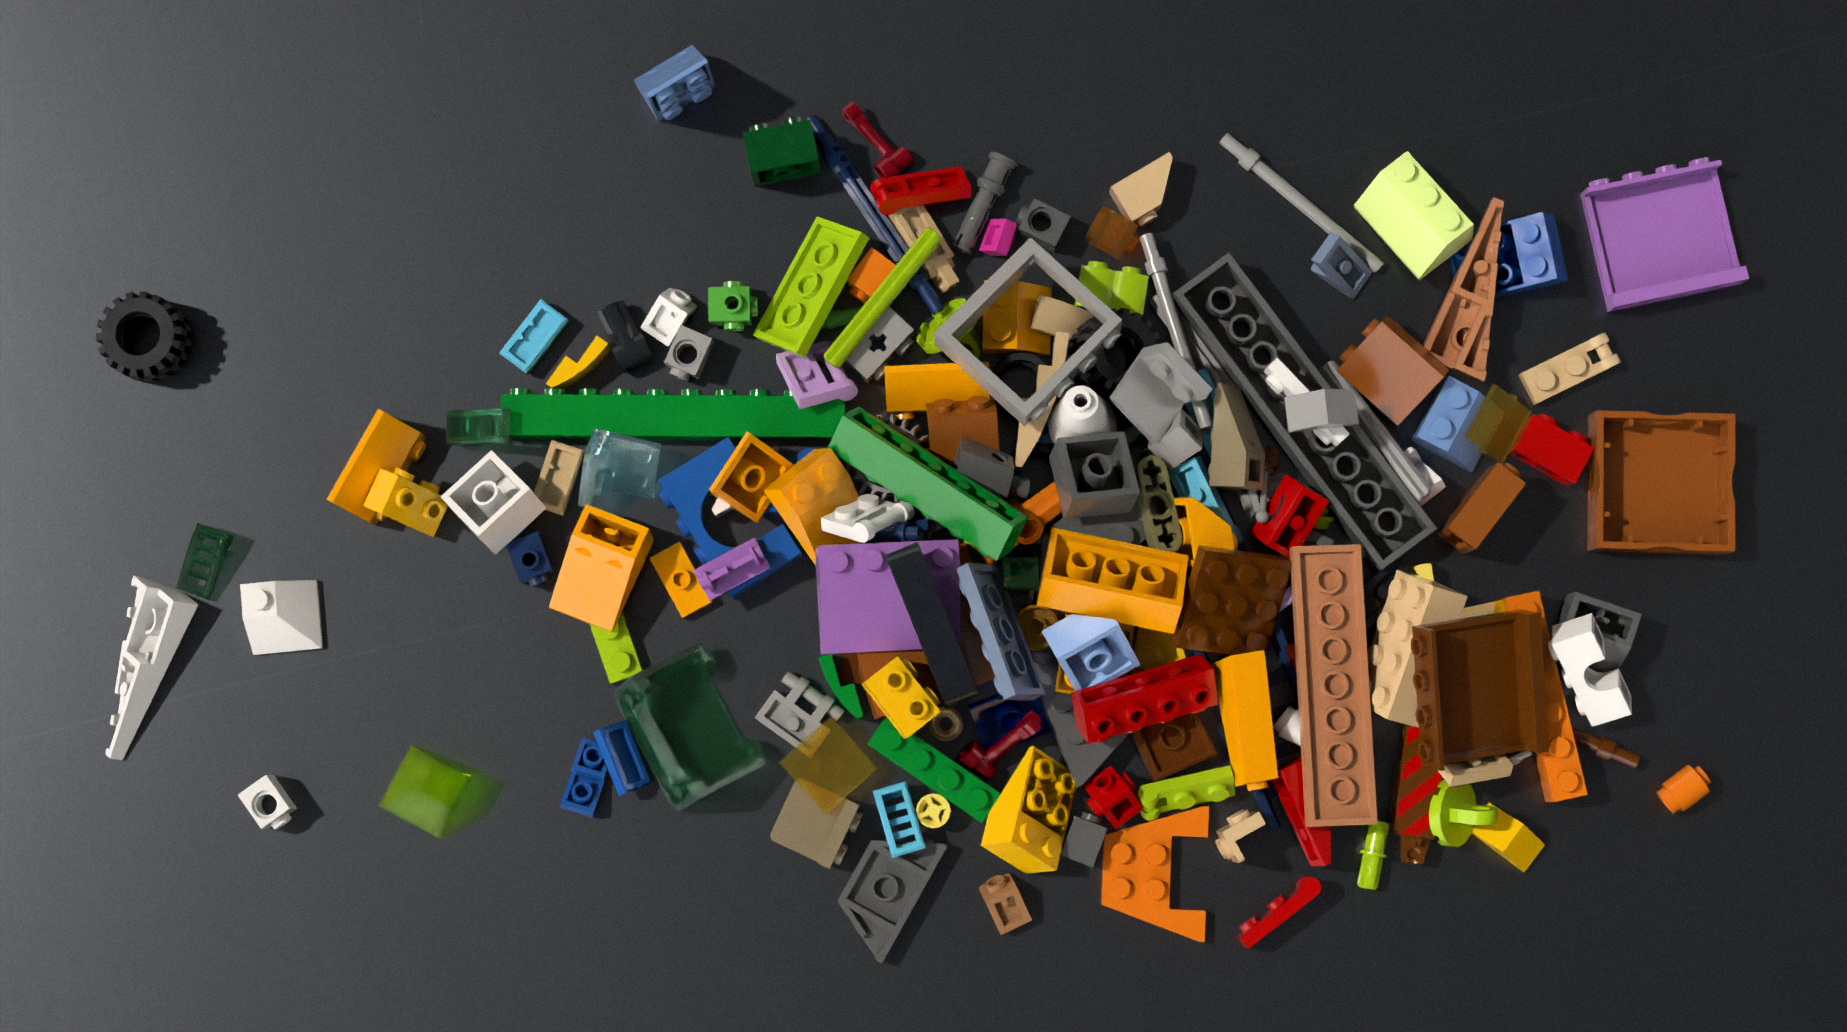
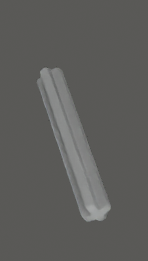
(1199, 351)

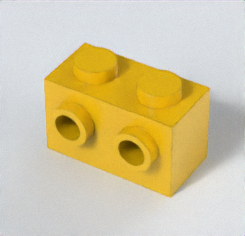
(407, 502)
(902, 697)

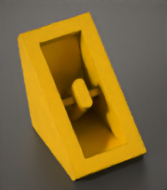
(1510, 840)

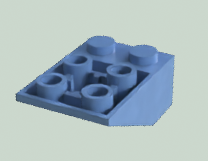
(676, 83)

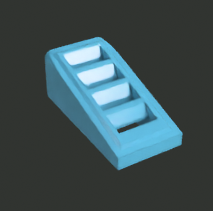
(892, 792)

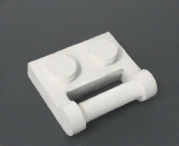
(865, 517)

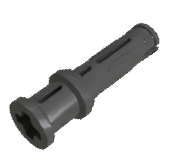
(989, 188)

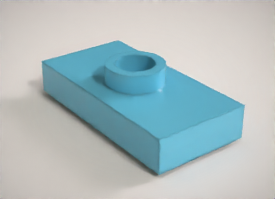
(534, 336)

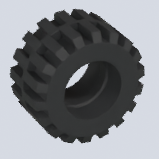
(119, 325)
(1134, 337)

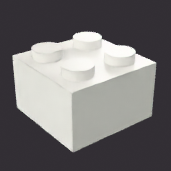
(493, 502)

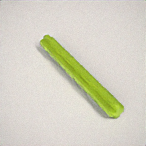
(882, 297)

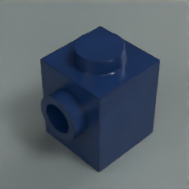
(531, 559)

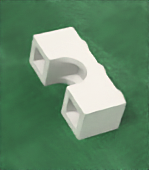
(1599, 694)

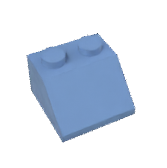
(1447, 422)

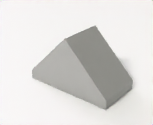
(1321, 409)

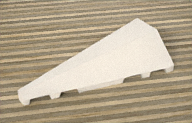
(153, 638)

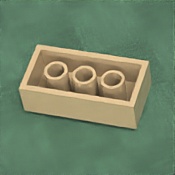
(1391, 663)

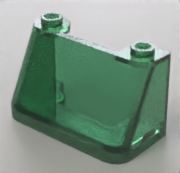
(686, 728)

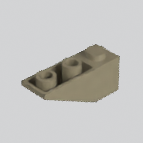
(1236, 449)

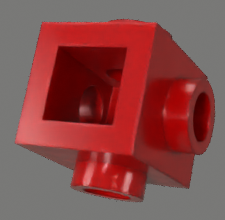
(1107, 792)

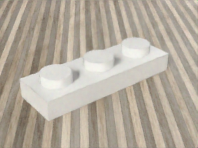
(1284, 381)

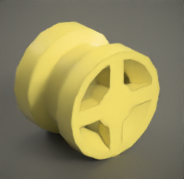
(933, 810)

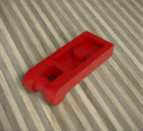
(920, 189)
(1279, 910)

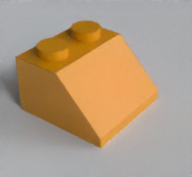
(1009, 322)

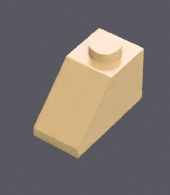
(1143, 191)

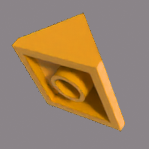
(747, 474)

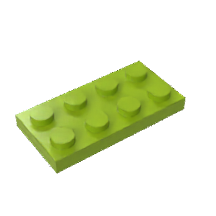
(811, 286)

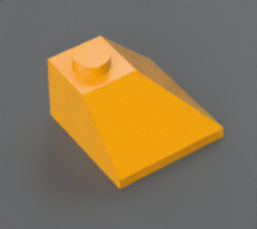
(1201, 528)

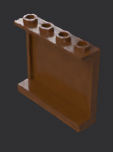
(1479, 687)

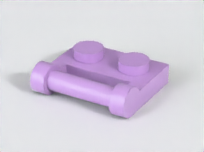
(807, 380)

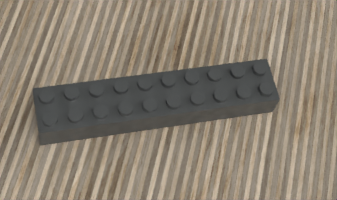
(1354, 475)

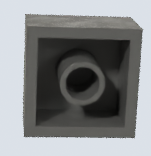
(1094, 475)

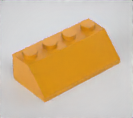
(1113, 580)

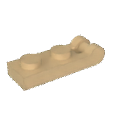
(1568, 369)

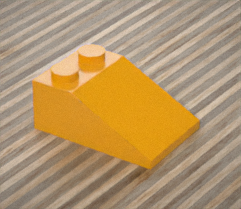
(809, 492)

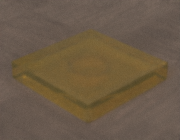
(827, 765)

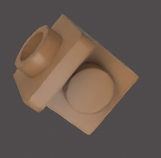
(1004, 903)

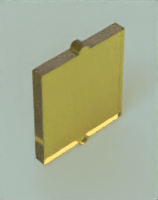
(1497, 423)

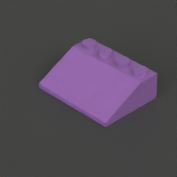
(861, 600)

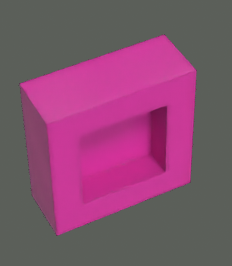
(998, 237)

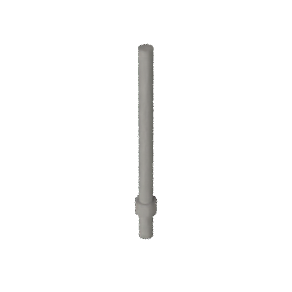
(1250, 159)
(1156, 269)

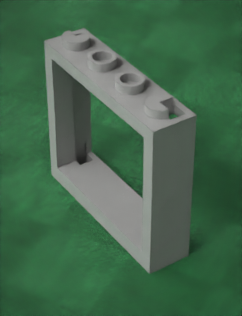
(1061, 381)

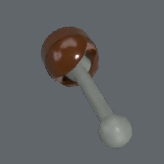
(1272, 462)

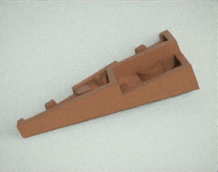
(1463, 322)

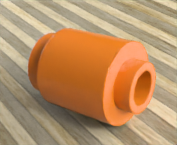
(1684, 788)

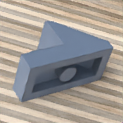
(1340, 266)

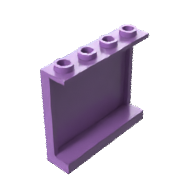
(1661, 235)

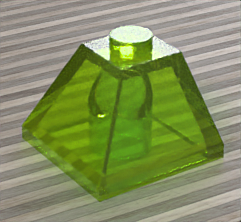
(425, 791)

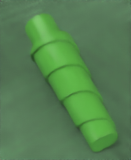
(840, 317)

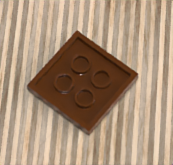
(1231, 601)

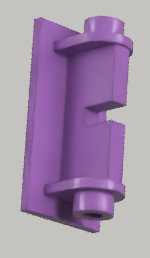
(731, 569)

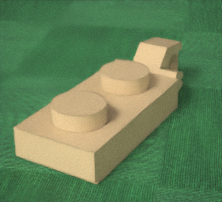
(910, 224)

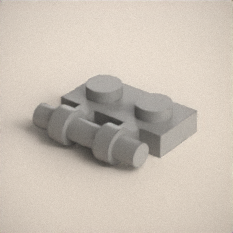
(791, 721)

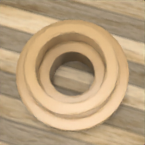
(956, 729)

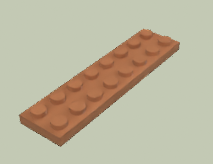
(1333, 685)

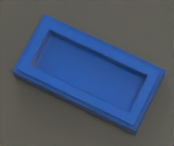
(622, 757)

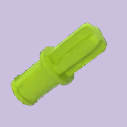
(1373, 855)

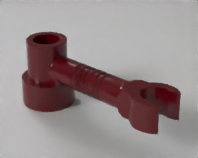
(893, 160)
(981, 760)

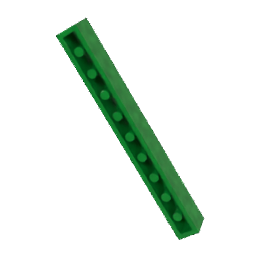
(669, 416)

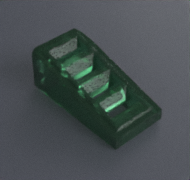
(475, 427)
(195, 545)

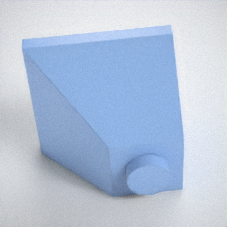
(1090, 649)

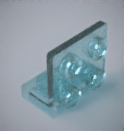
(618, 465)

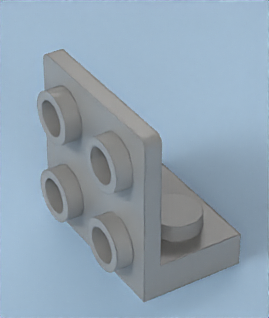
(1157, 390)

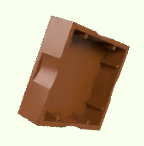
(1661, 483)

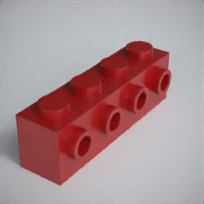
(1144, 698)

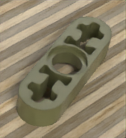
(1161, 478)

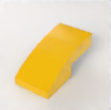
(570, 372)

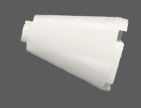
(1081, 413)

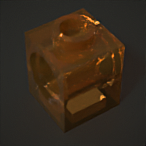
(1112, 233)

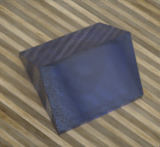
(998, 717)

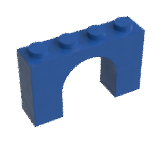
(688, 492)

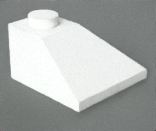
(282, 616)

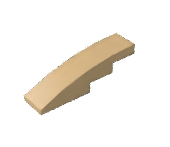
(1030, 434)

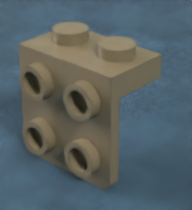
(811, 832)

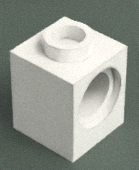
(254, 796)

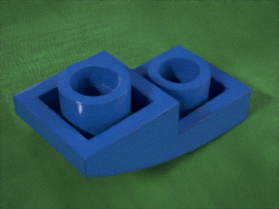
(586, 780)

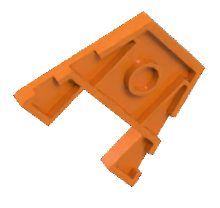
(1139, 870)

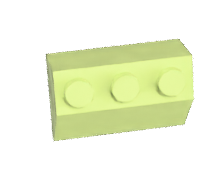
(1414, 216)

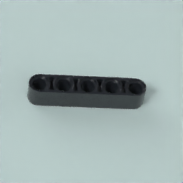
(931, 624)

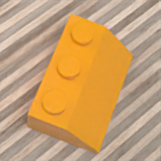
(916, 385)
(383, 445)

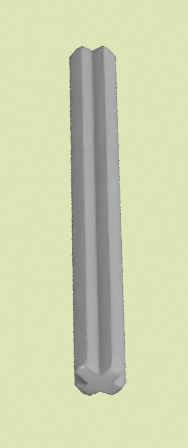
(1380, 436)

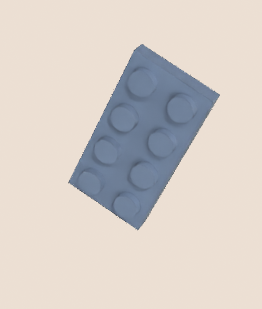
(1000, 632)

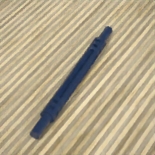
(867, 205)

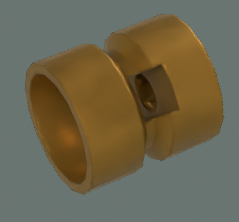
(1033, 621)

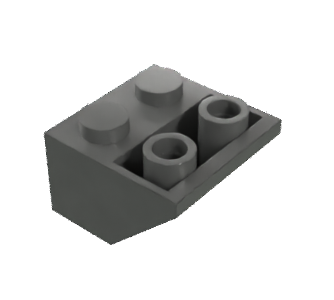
(1615, 623)

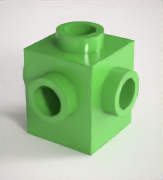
(720, 300)

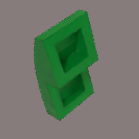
(846, 694)

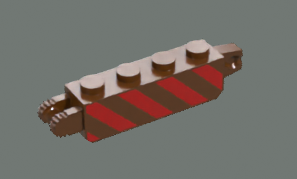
(1412, 798)

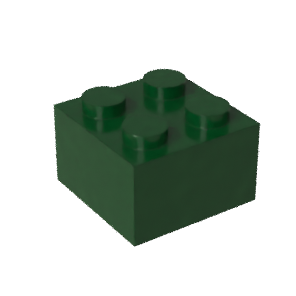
(781, 151)

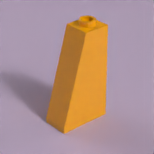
(1247, 718)

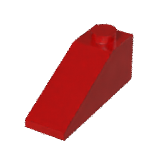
(1314, 840)

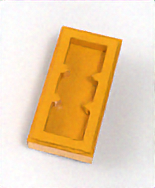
(680, 580)

